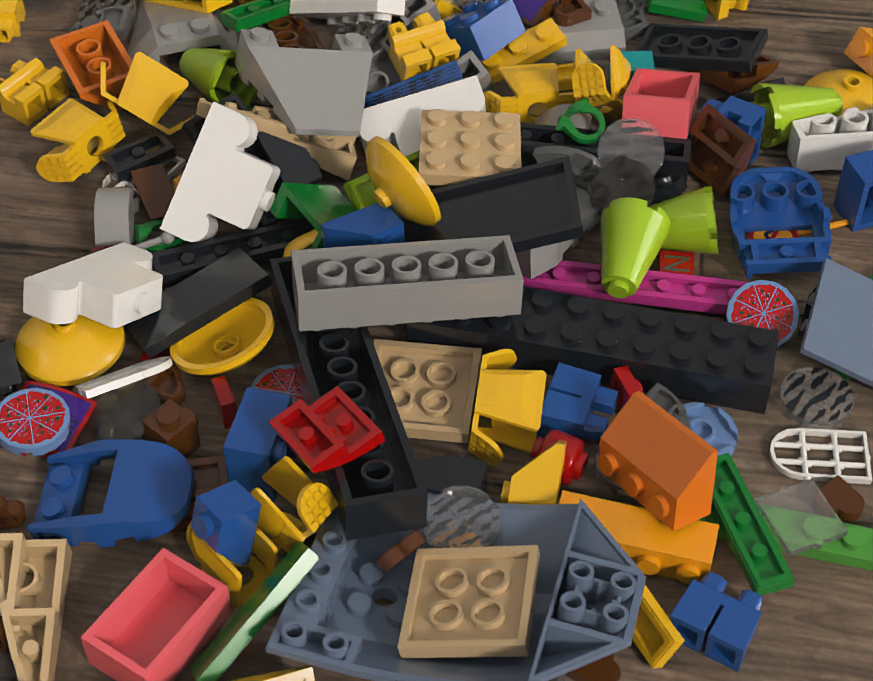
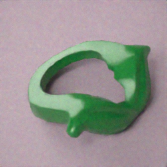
(565, 125)
(143, 230)

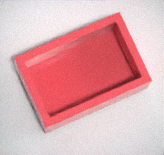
(663, 100)
(158, 622)

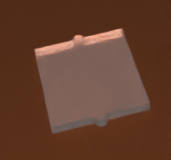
(801, 517)

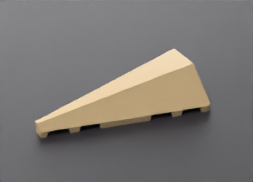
(332, 153)
(33, 601)

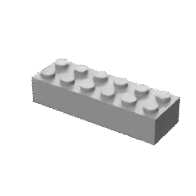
(406, 282)

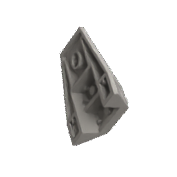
(173, 30)

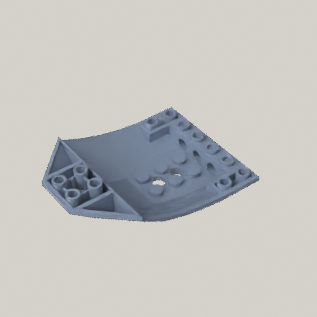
(581, 608)

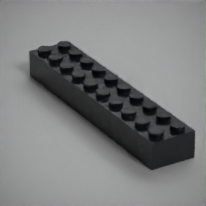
(684, 353)
(384, 486)

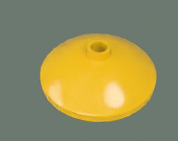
(852, 85)
(399, 184)
(226, 340)
(69, 351)

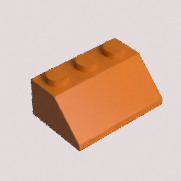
(81, 58)
(659, 462)

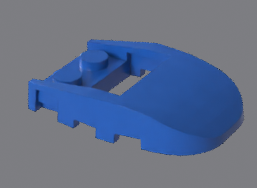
(779, 202)
(144, 497)

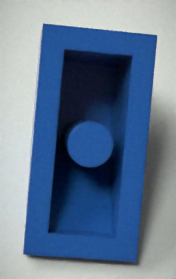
(363, 227)
(227, 521)

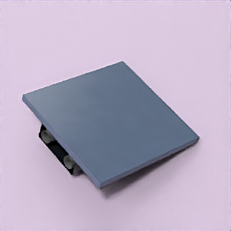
(840, 322)

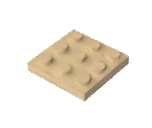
(467, 145)
(432, 387)
(470, 602)

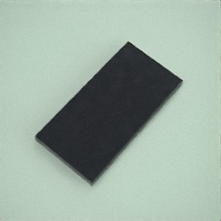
(528, 203)

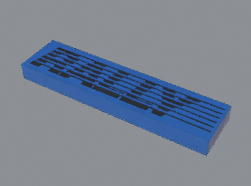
(433, 78)

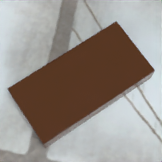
(153, 190)

